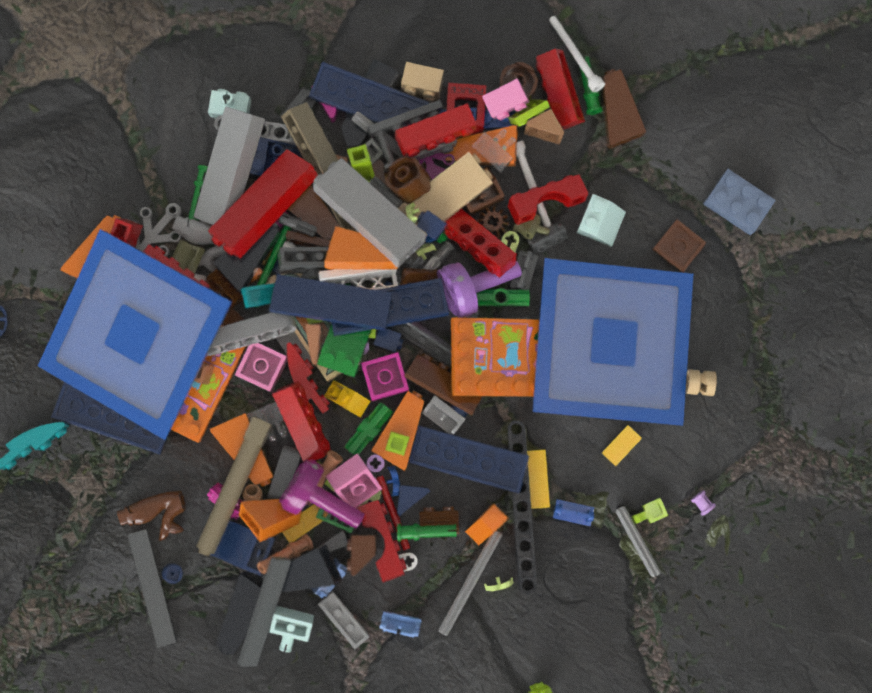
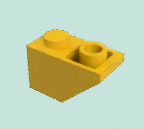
(347, 398)

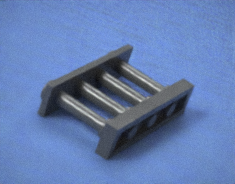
(394, 123)

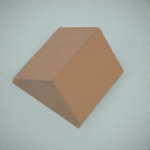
(545, 127)

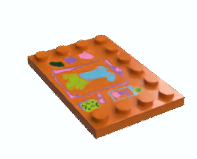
(493, 356)
(204, 398)

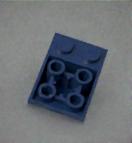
(267, 153)
(242, 547)

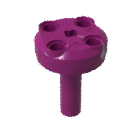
(304, 488)

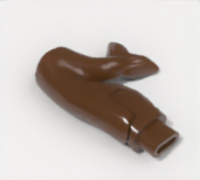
(148, 508)

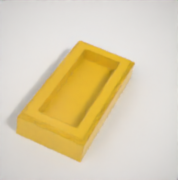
(621, 445)

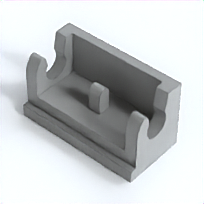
(443, 415)

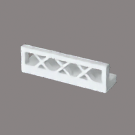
(343, 276)

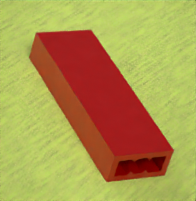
(262, 204)

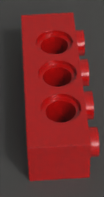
(489, 244)

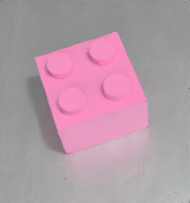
(506, 99)
(261, 366)
(354, 481)

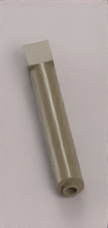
(253, 441)

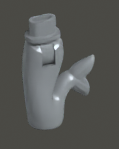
(197, 233)

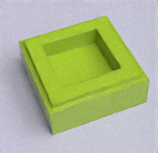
(397, 443)

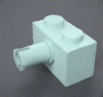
(223, 98)
(291, 626)

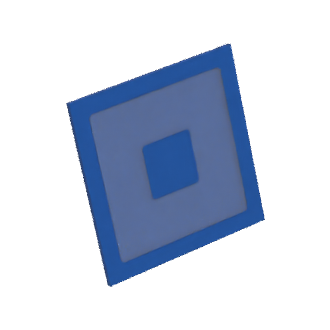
(134, 334)
(613, 342)

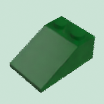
(344, 352)

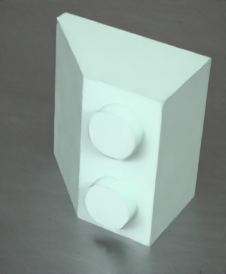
(601, 220)

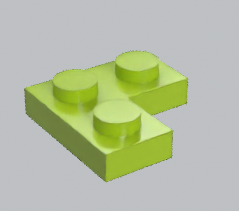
(533, 108)

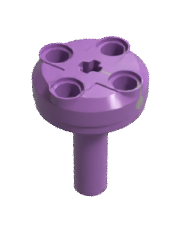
(462, 289)

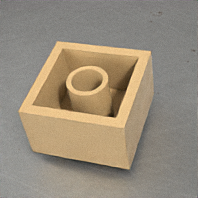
(422, 81)

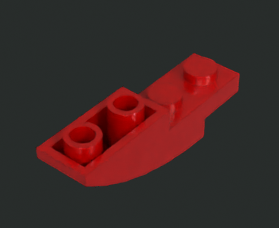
(300, 370)

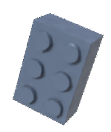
(739, 202)

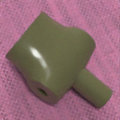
(530, 228)

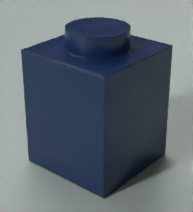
(431, 224)
(388, 340)

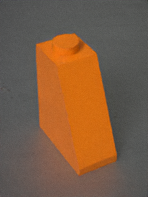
(267, 518)
(486, 524)

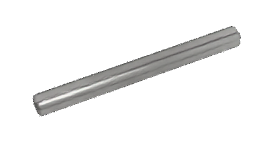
(469, 583)

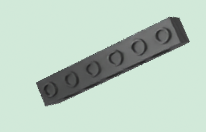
(301, 259)

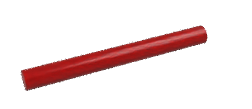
(391, 508)

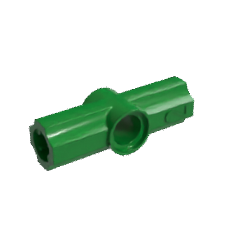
(514, 298)
(368, 429)

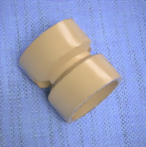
(701, 382)

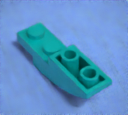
(38, 438)

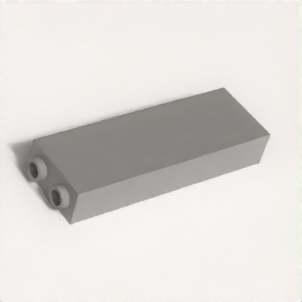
(229, 164)
(369, 212)

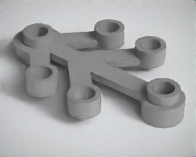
(152, 235)

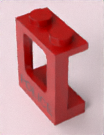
(472, 93)

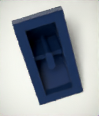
(409, 496)

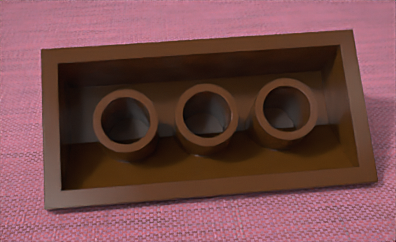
(438, 380)

